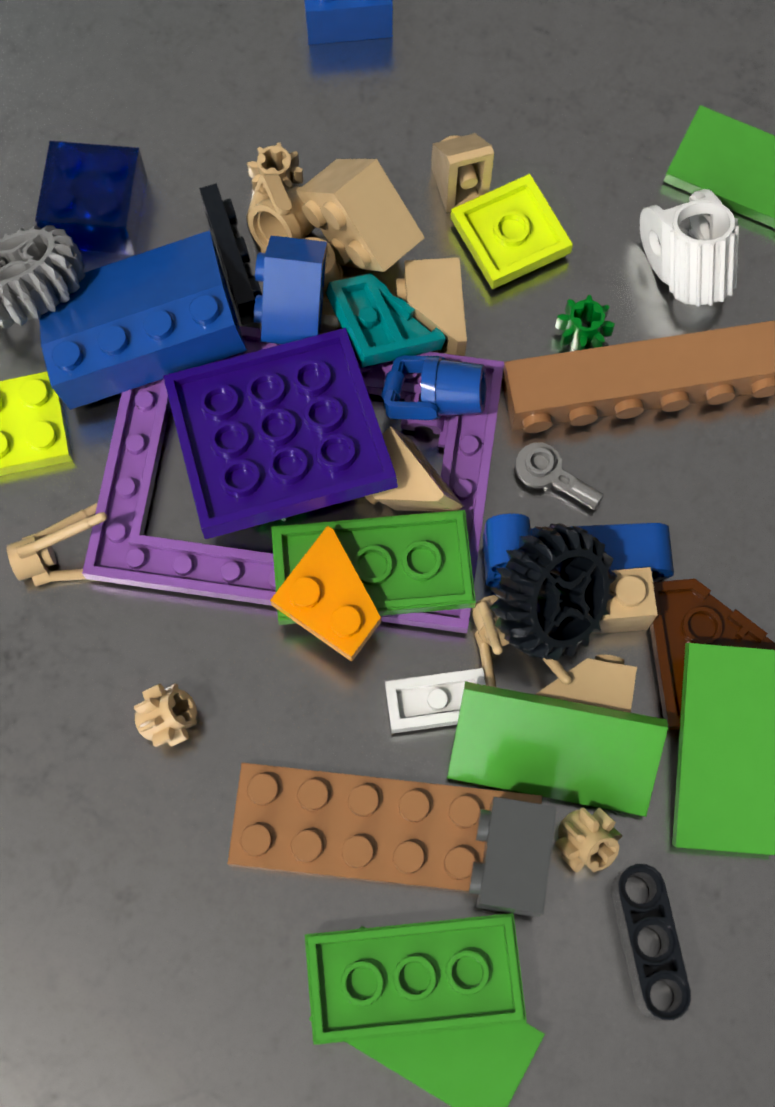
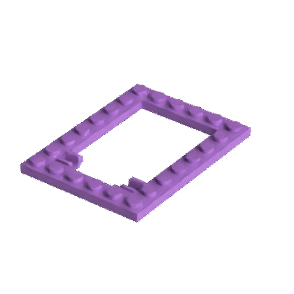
(126, 556)

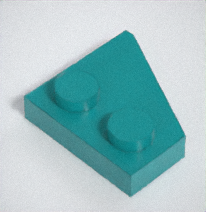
(378, 321)

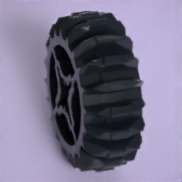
(553, 591)

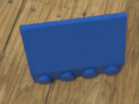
(140, 322)

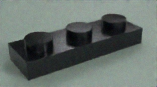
(231, 251)

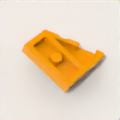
(329, 597)

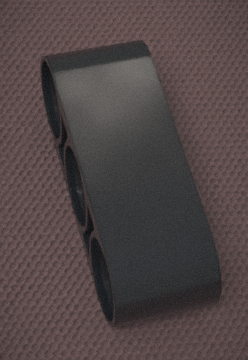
(668, 963)

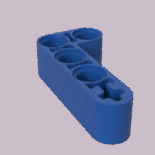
(629, 544)

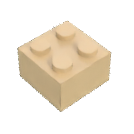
(360, 214)

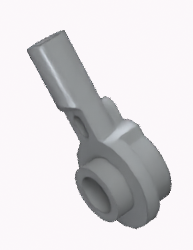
(541, 467)

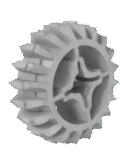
(36, 273)

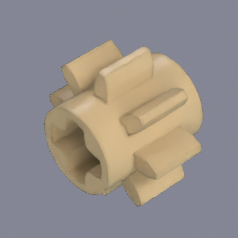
(276, 160)
(165, 715)
(588, 840)

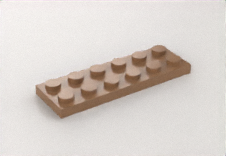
(359, 827)

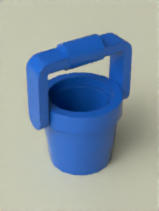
(446, 388)

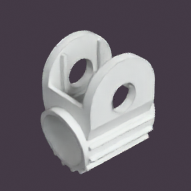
(698, 267)

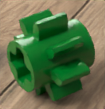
(588, 313)

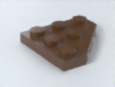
(692, 616)

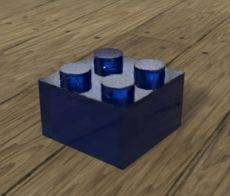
(93, 195)

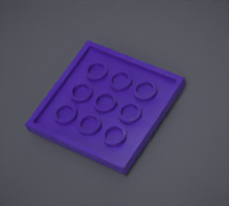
(278, 433)

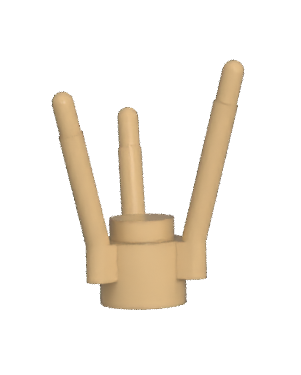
(35, 552)
(489, 635)

